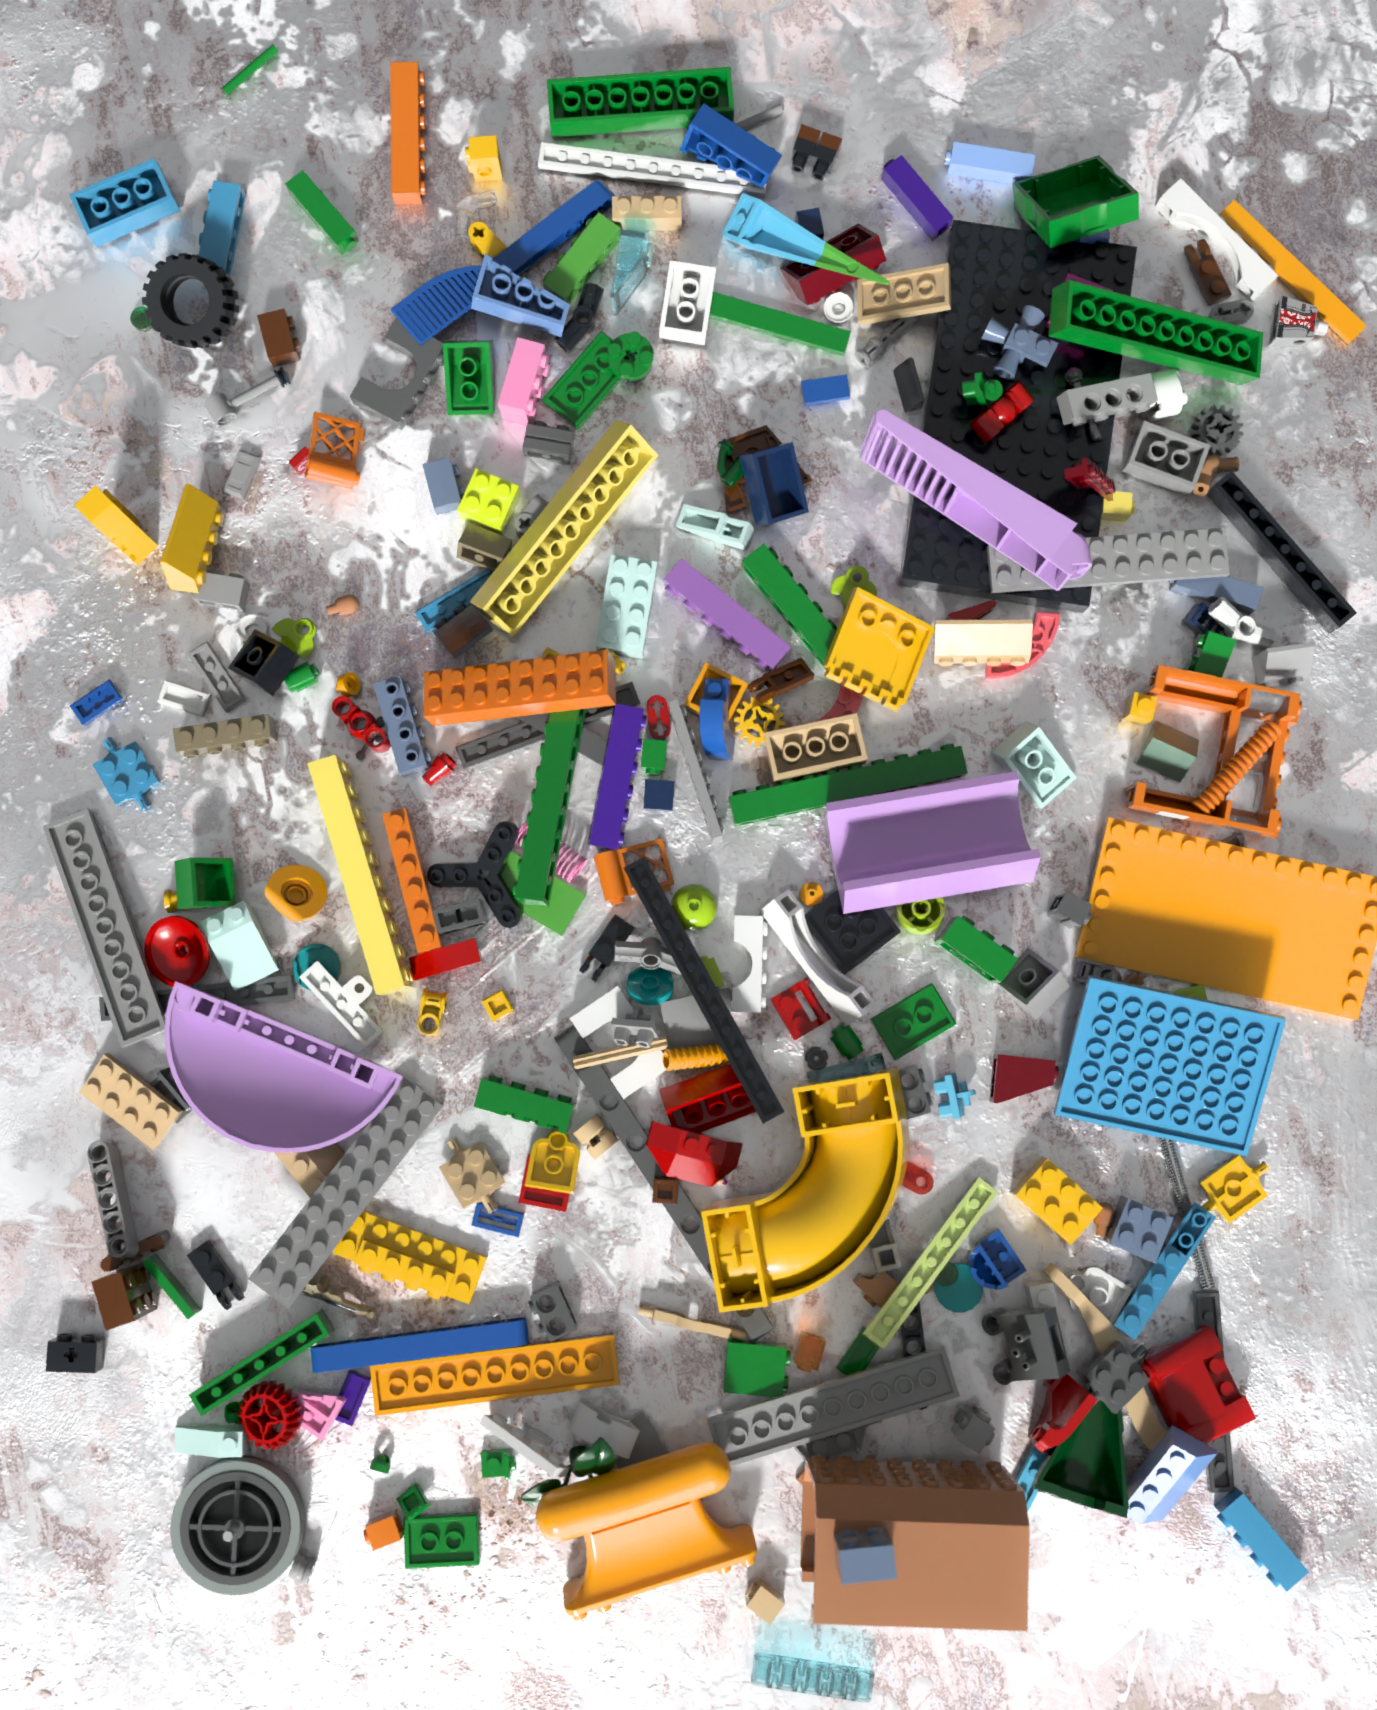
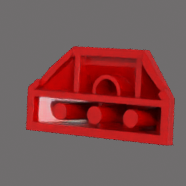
(692, 1154)

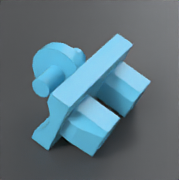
(954, 1106)

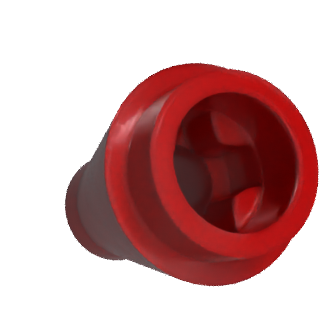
(440, 768)

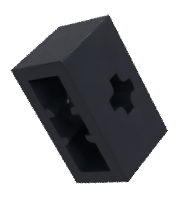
(63, 1360)

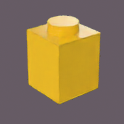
(1140, 708)

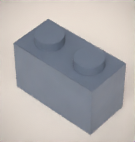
(443, 485)

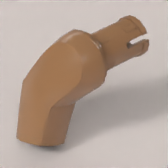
(1210, 468)

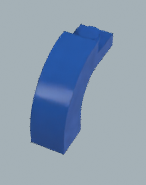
(714, 727)

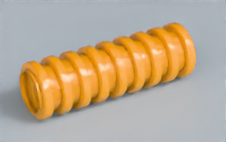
(694, 1057)

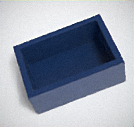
(774, 483)

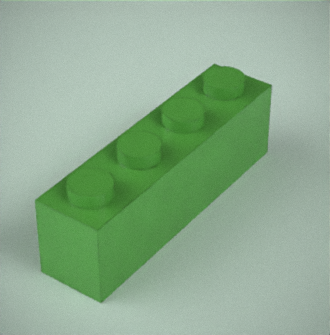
(582, 258)

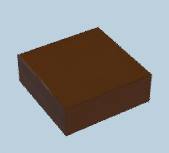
(665, 1190)

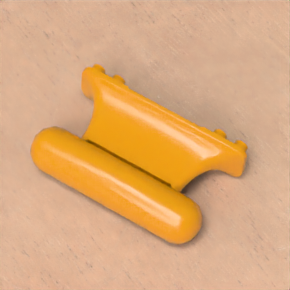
(645, 1527)

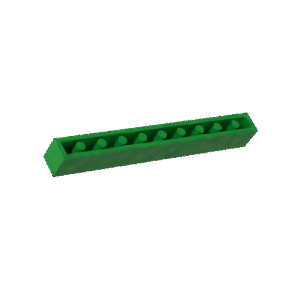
(856, 782)
(549, 807)

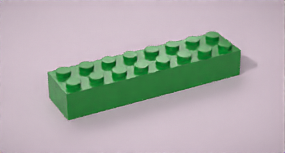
(636, 101)

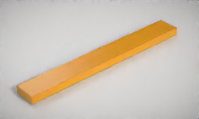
(1293, 273)

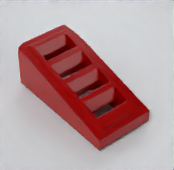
(973, 613)

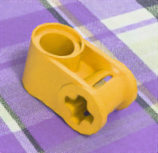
(488, 244)
(433, 1010)

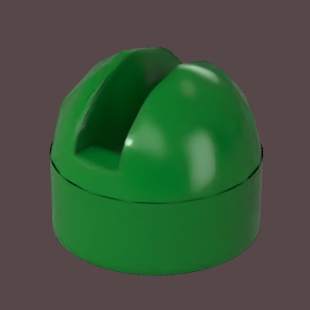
(229, 1409)
(381, 1463)

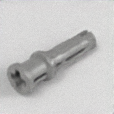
(878, 346)

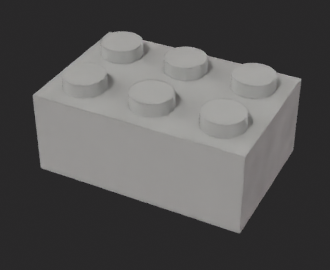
(1166, 458)

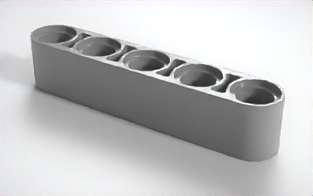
(121, 1208)

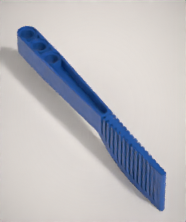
(451, 293)

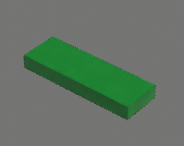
(171, 1286)

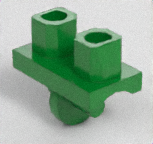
(979, 391)

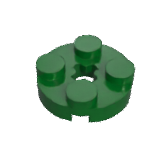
(633, 343)

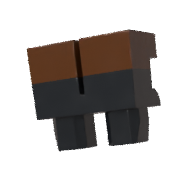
(815, 153)

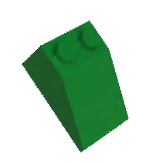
(469, 376)

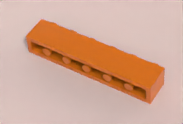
(406, 133)
(412, 879)

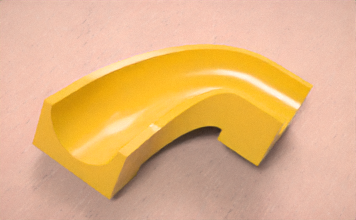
(831, 1205)

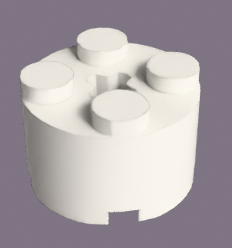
(1169, 395)

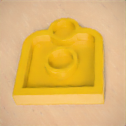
(553, 1163)

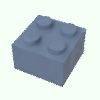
(1138, 1229)
(865, 1555)

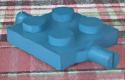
(126, 773)

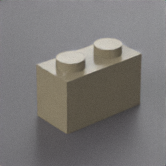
(483, 547)

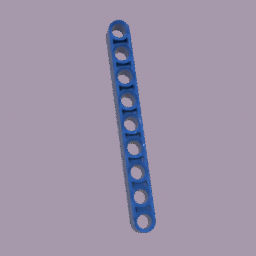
(419, 1345)

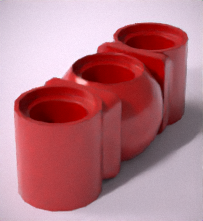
(1001, 412)
(353, 717)

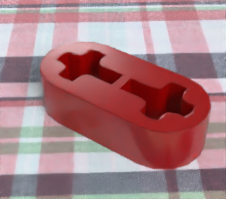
(652, 718)

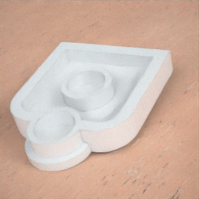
(1101, 1290)

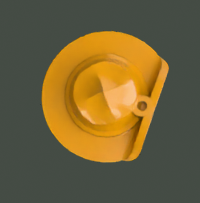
(296, 892)

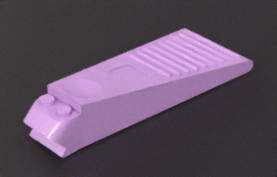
(977, 500)

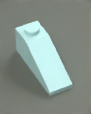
(212, 1440)

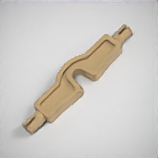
(698, 1325)

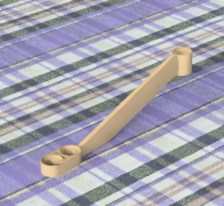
(1104, 1335)

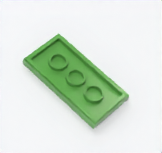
(563, 902)

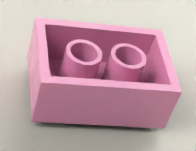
(524, 382)

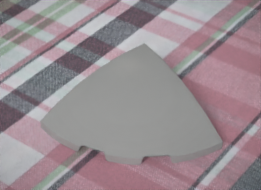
(686, 1023)

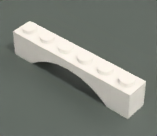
(1185, 207)
(843, 994)

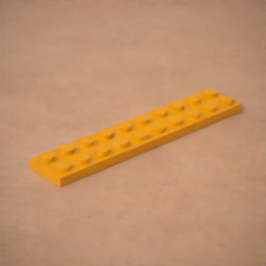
(495, 1374)

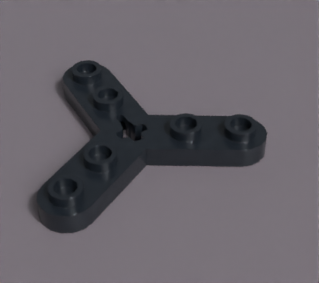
(491, 859)

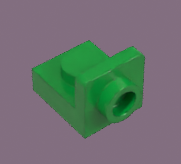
(497, 1463)

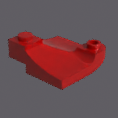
(1062, 1412)

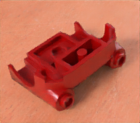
(1196, 1387)

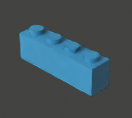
(222, 224)
(1261, 1539)

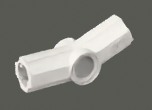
(1250, 630)

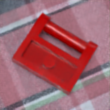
(793, 1013)

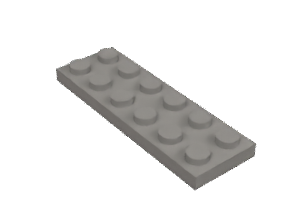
(694, 762)

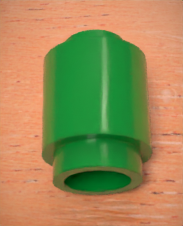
(302, 677)
(846, 1041)

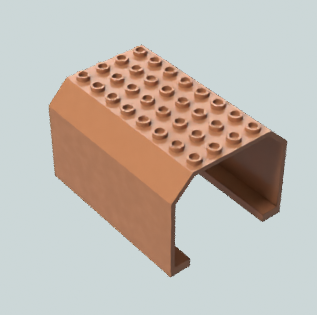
(954, 1537)

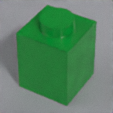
(653, 756)

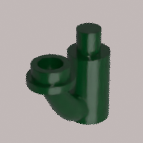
(732, 474)

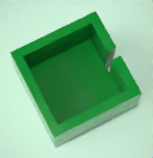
(204, 883)

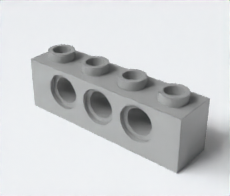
(1139, 388)

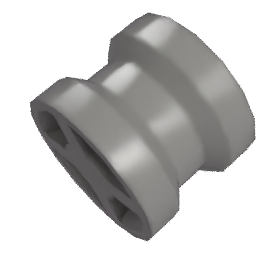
(302, 1568)

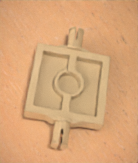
(472, 1175)

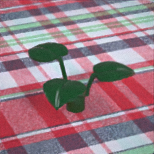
(583, 1461)

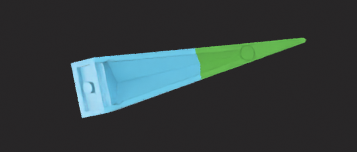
(770, 232)

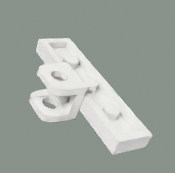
(343, 1001)
(527, 1443)

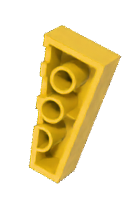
(116, 523)

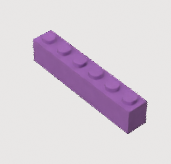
(726, 615)

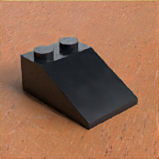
(461, 630)

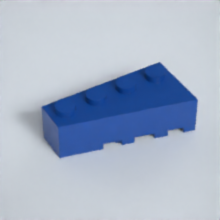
(730, 147)

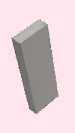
(216, 677)

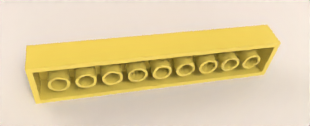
(564, 528)
(360, 875)

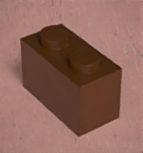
(279, 337)

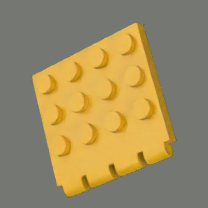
(877, 649)

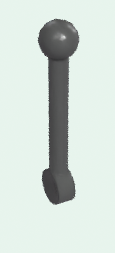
(360, 755)

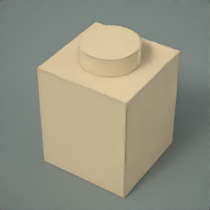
(764, 1600)

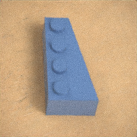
(517, 299)

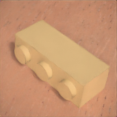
(647, 213)

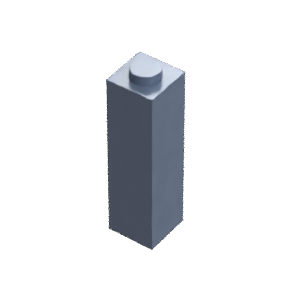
(1240, 594)

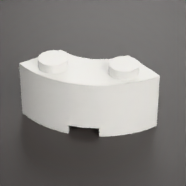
(592, 1422)

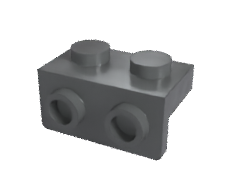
(167, 1086)

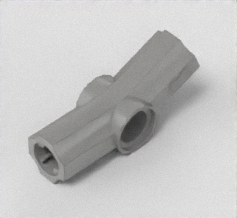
(647, 953)

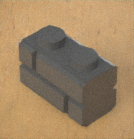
(548, 442)
(1070, 910)

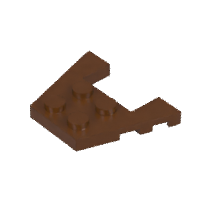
(749, 442)

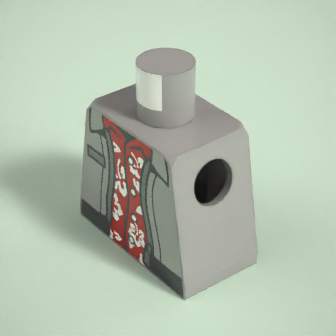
(1294, 323)

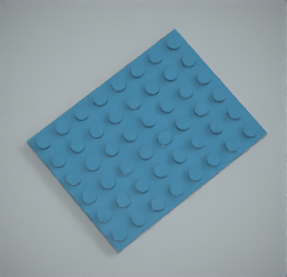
(1169, 1065)

